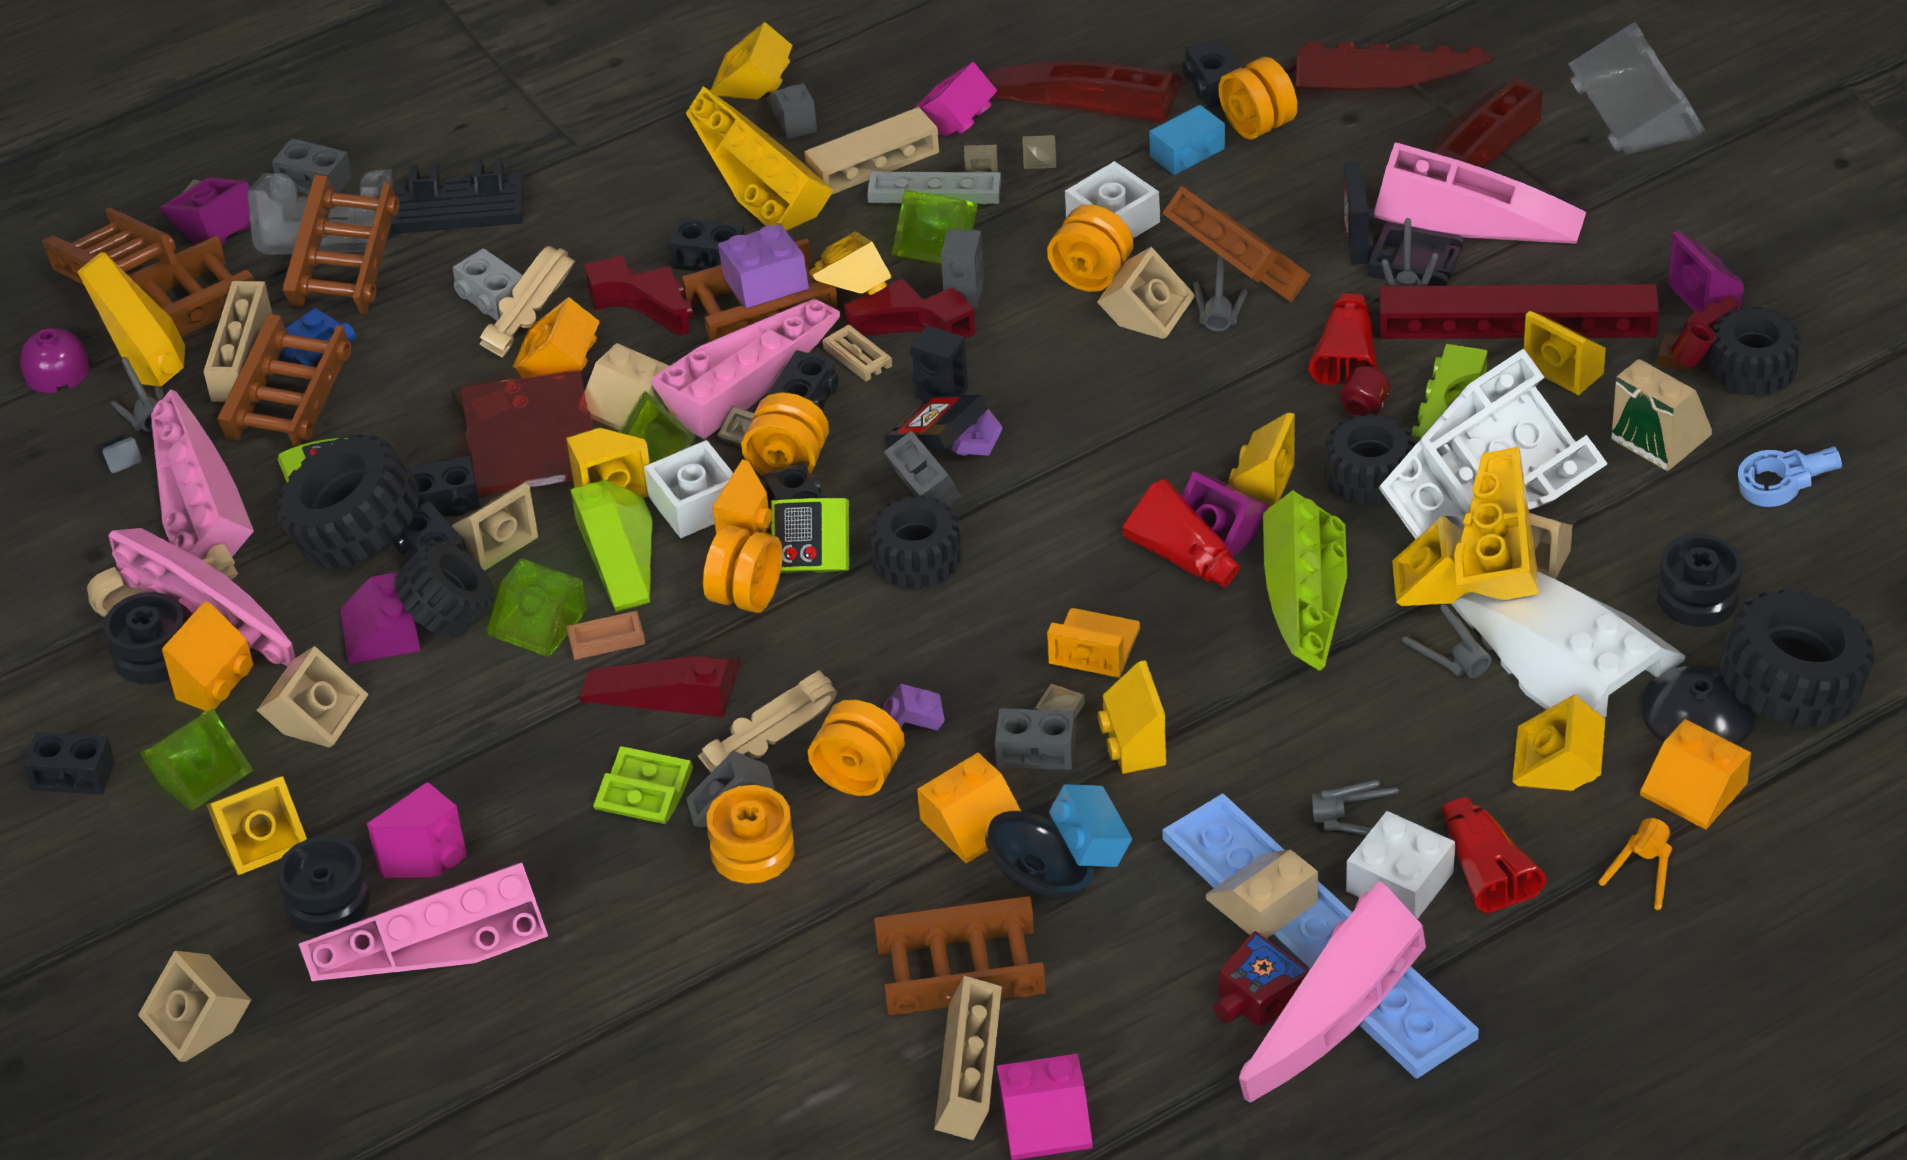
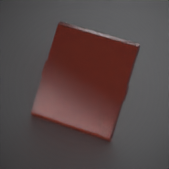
(522, 429)

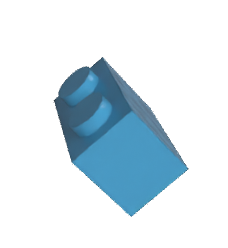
(1187, 139)
(1090, 825)

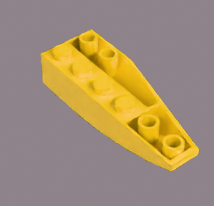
(757, 167)

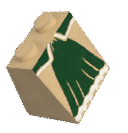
(1657, 415)

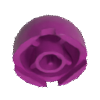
(53, 360)

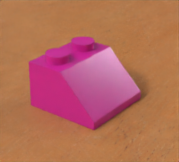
(957, 100)
(418, 836)
(1044, 1106)

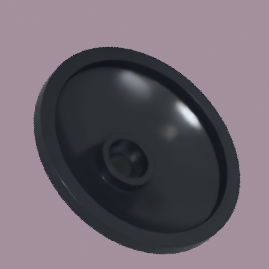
(1700, 697)
(1035, 855)

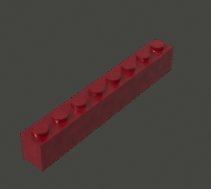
(1502, 310)

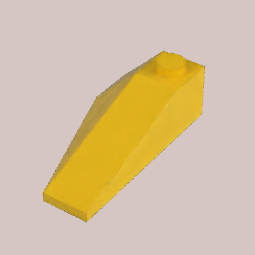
(852, 265)
(134, 321)
(1497, 537)

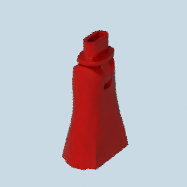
(1344, 341)
(1175, 532)
(1492, 863)

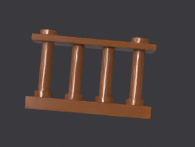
(316, 225)
(123, 240)
(1236, 244)
(710, 283)
(202, 305)
(263, 363)
(955, 926)

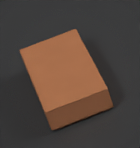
(605, 635)

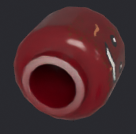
(1365, 391)

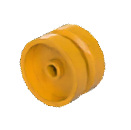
(1257, 98)
(1090, 247)
(784, 433)
(742, 568)
(856, 747)
(750, 834)

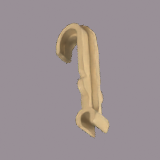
(528, 295)
(108, 588)
(773, 721)

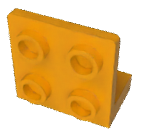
(1092, 642)

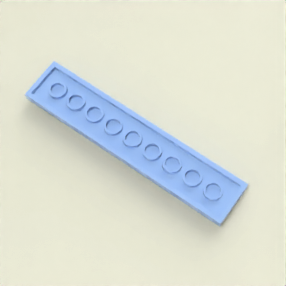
(1413, 1018)

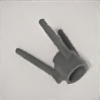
(1407, 277)
(1218, 311)
(143, 406)
(1468, 654)
(1329, 805)

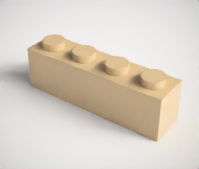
(874, 149)
(235, 335)
(968, 1058)

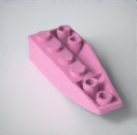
(1470, 201)
(739, 366)
(194, 484)
(164, 568)
(433, 931)
(1339, 991)

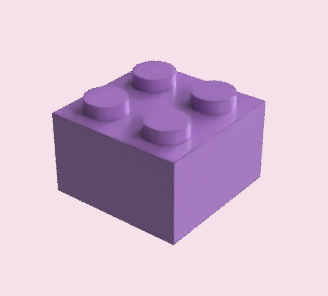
(763, 265)

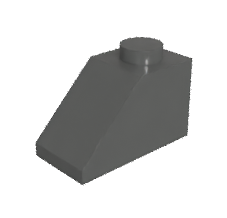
(793, 110)
(730, 773)

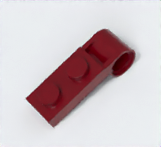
(1698, 332)

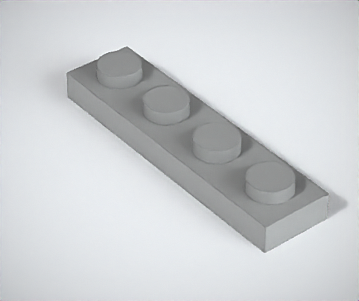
(969, 186)

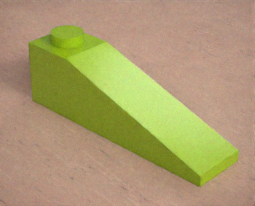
(618, 538)

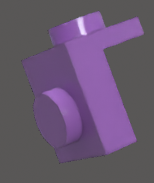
(978, 438)
(915, 707)

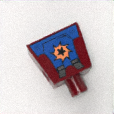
(1257, 982)

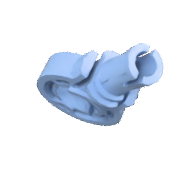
(1792, 466)

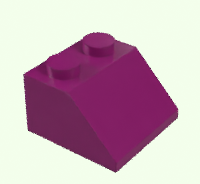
(210, 209)
(1700, 275)
(1225, 509)
(377, 622)

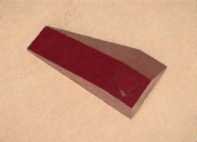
(674, 685)

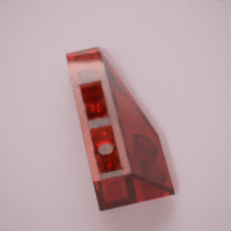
(1380, 68)
(1091, 87)
(1491, 124)

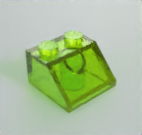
(925, 223)
(536, 607)
(197, 760)

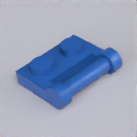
(317, 326)

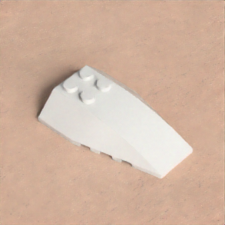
(1489, 416)
(1566, 643)

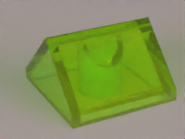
(658, 427)

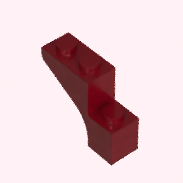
(651, 292)
(902, 310)

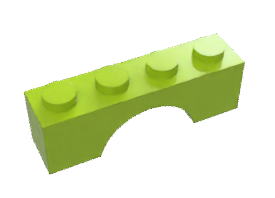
(1452, 375)

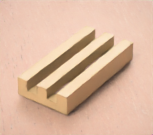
(852, 355)

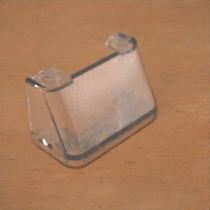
(1634, 94)
(279, 212)

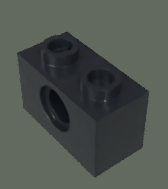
(1205, 67)

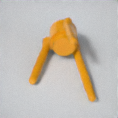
(1648, 842)

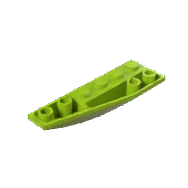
(1304, 574)

